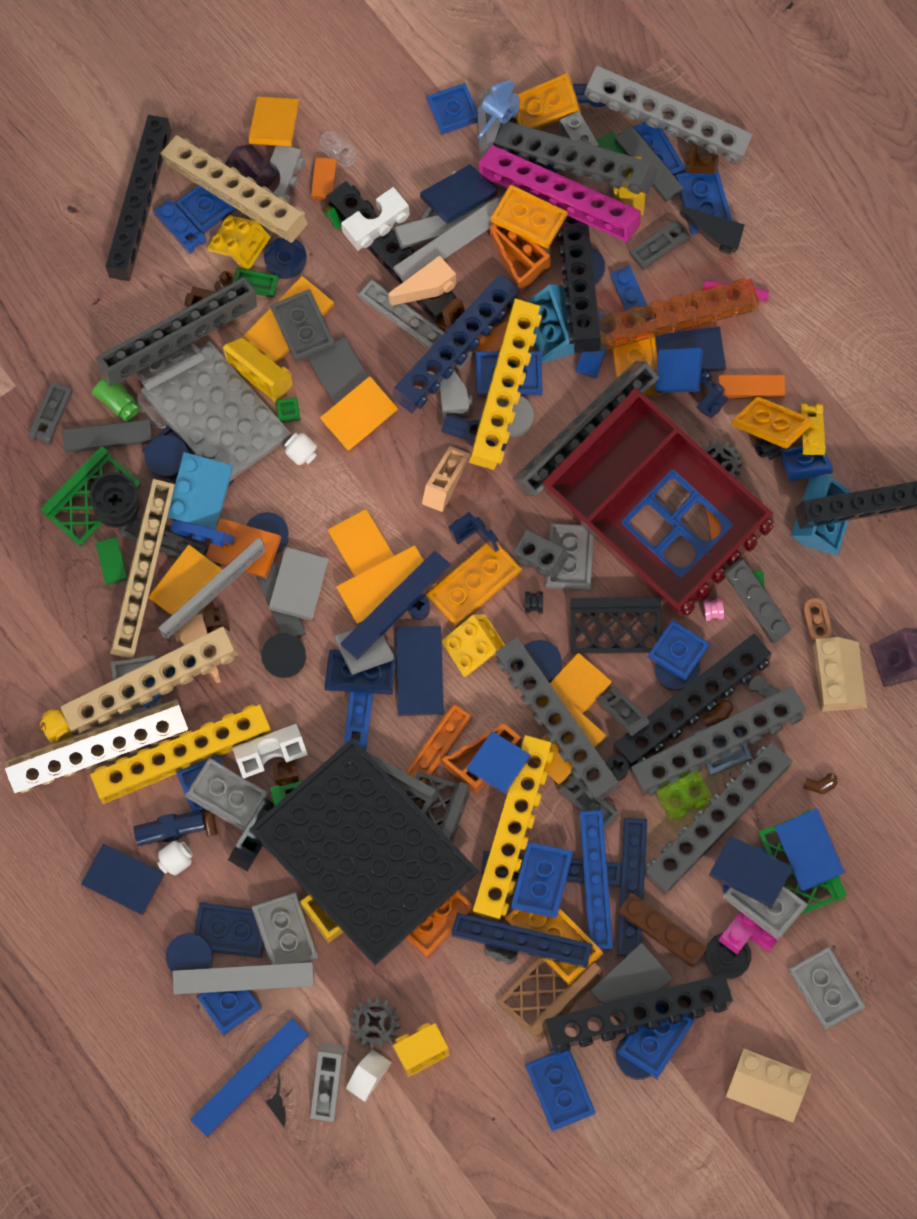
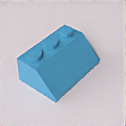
(552, 332)
(200, 491)
(824, 537)

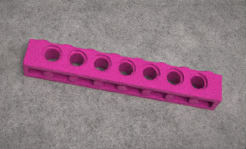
(580, 201)

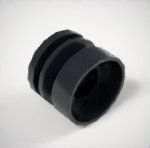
(109, 489)

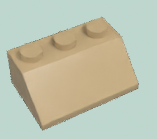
(839, 674)
(768, 1085)

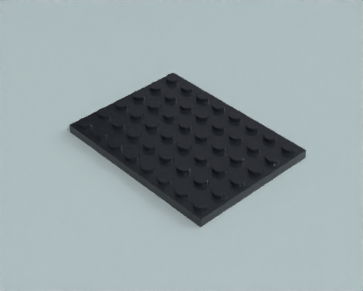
(363, 851)

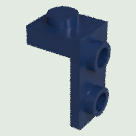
(714, 399)
(467, 525)

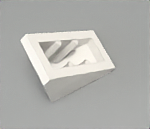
(368, 1075)

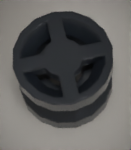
(533, 602)
(621, 771)

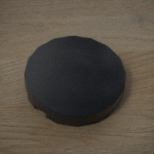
(283, 655)
(724, 961)

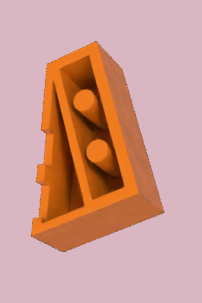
(520, 256)
(460, 760)

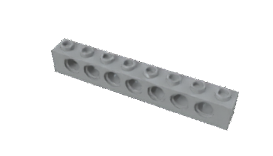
(663, 104)

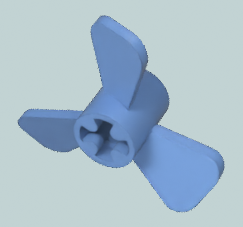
(500, 104)

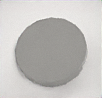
(523, 417)

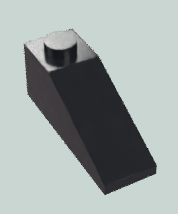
(717, 230)
(248, 846)

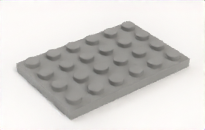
(218, 413)

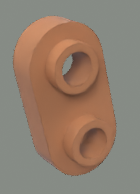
(817, 621)

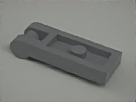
(659, 245)
(50, 413)
(622, 711)
(583, 802)

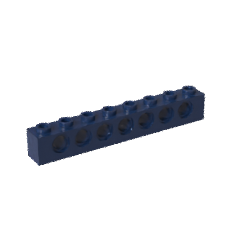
(413, 398)

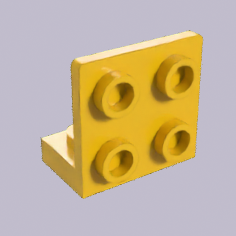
(240, 239)
(473, 643)

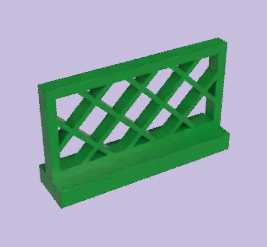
(73, 486)
(833, 886)

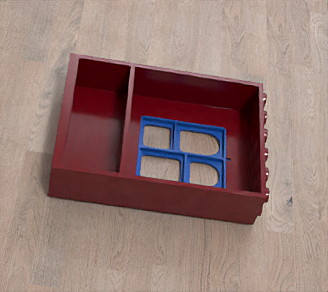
(622, 471)

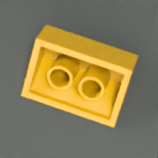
(258, 368)

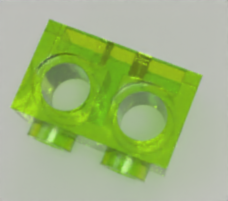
(679, 790)

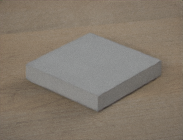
(376, 655)

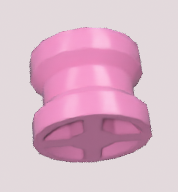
(713, 609)

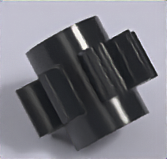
(766, 449)

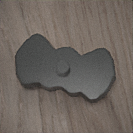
(761, 686)
(500, 954)

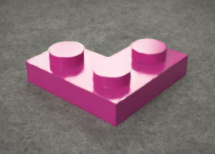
(744, 929)

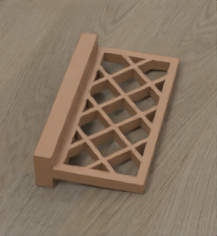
(560, 1006)

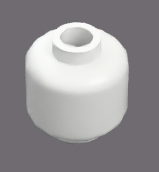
(300, 449)
(175, 858)

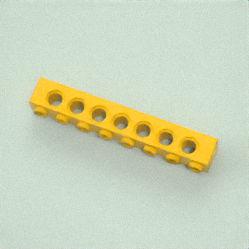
(482, 453)
(153, 773)
(484, 905)

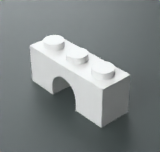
(363, 231)
(281, 743)

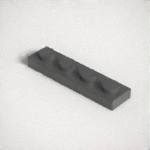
(757, 600)

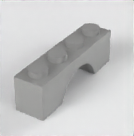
(287, 163)

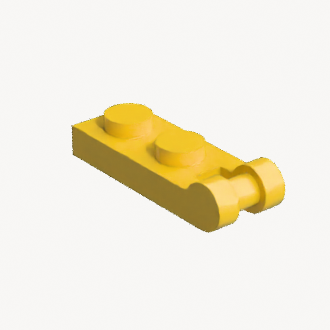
(814, 437)

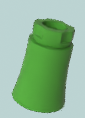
(117, 400)

